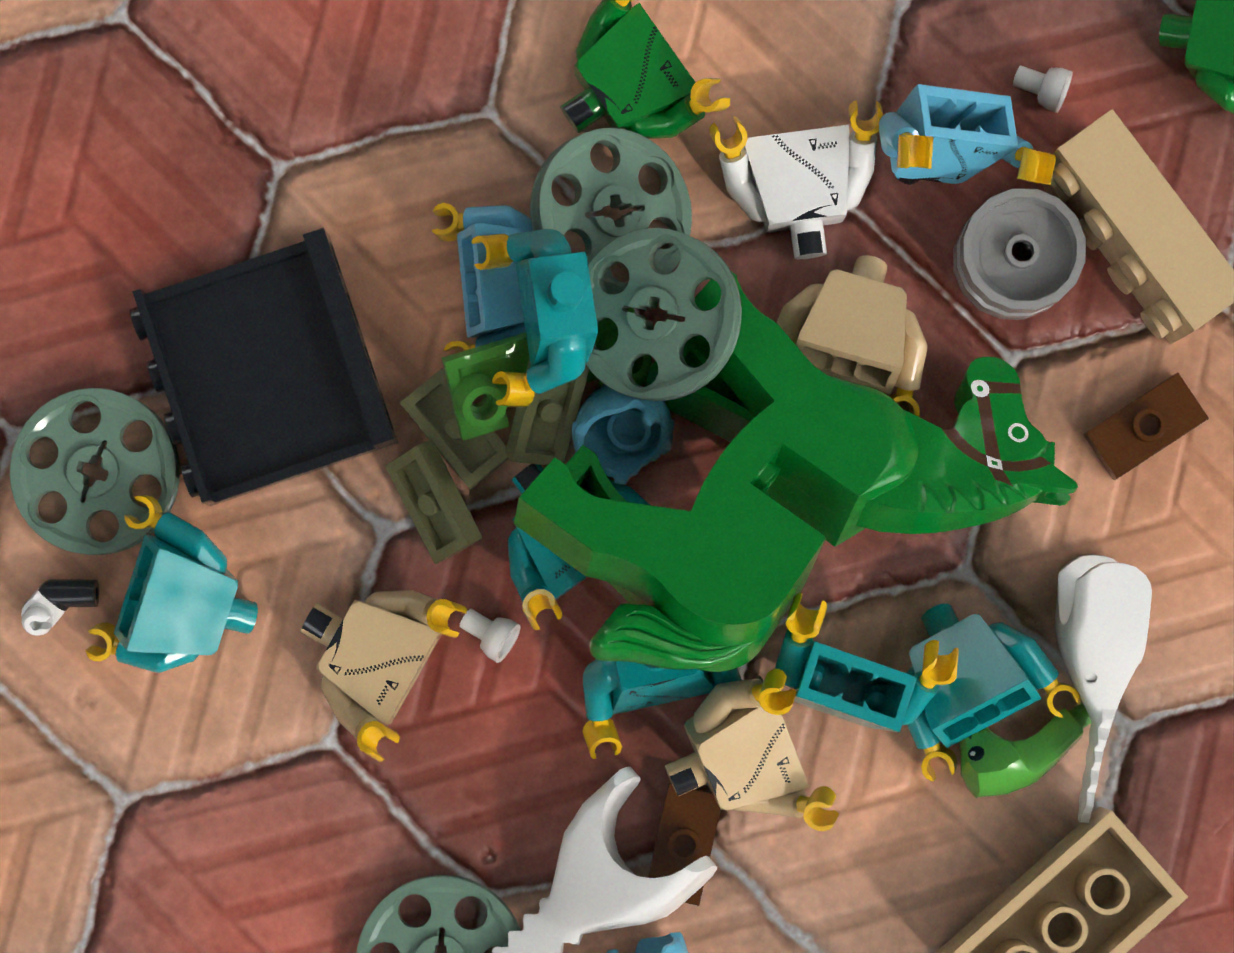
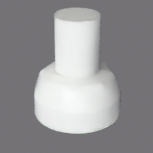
(1049, 87)
(496, 636)

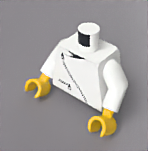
(800, 176)

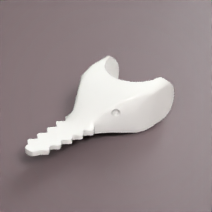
(1102, 641)
(595, 886)

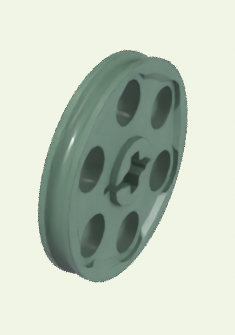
(616, 188)
(676, 296)
(76, 449)
(443, 895)

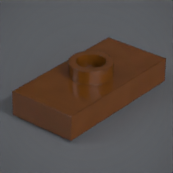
(1146, 426)
(684, 833)

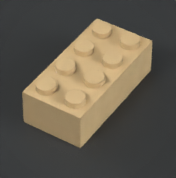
(1141, 229)
(1083, 896)

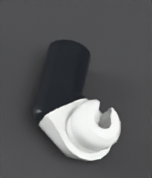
(52, 601)

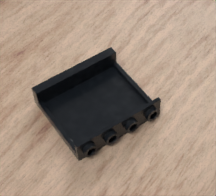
(263, 370)

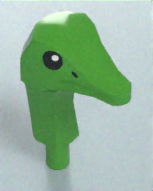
(1003, 766)

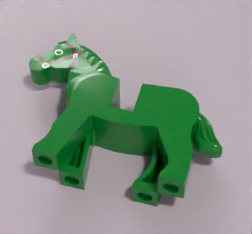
(801, 468)

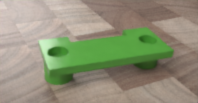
(472, 373)

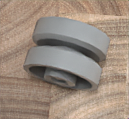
(1046, 237)

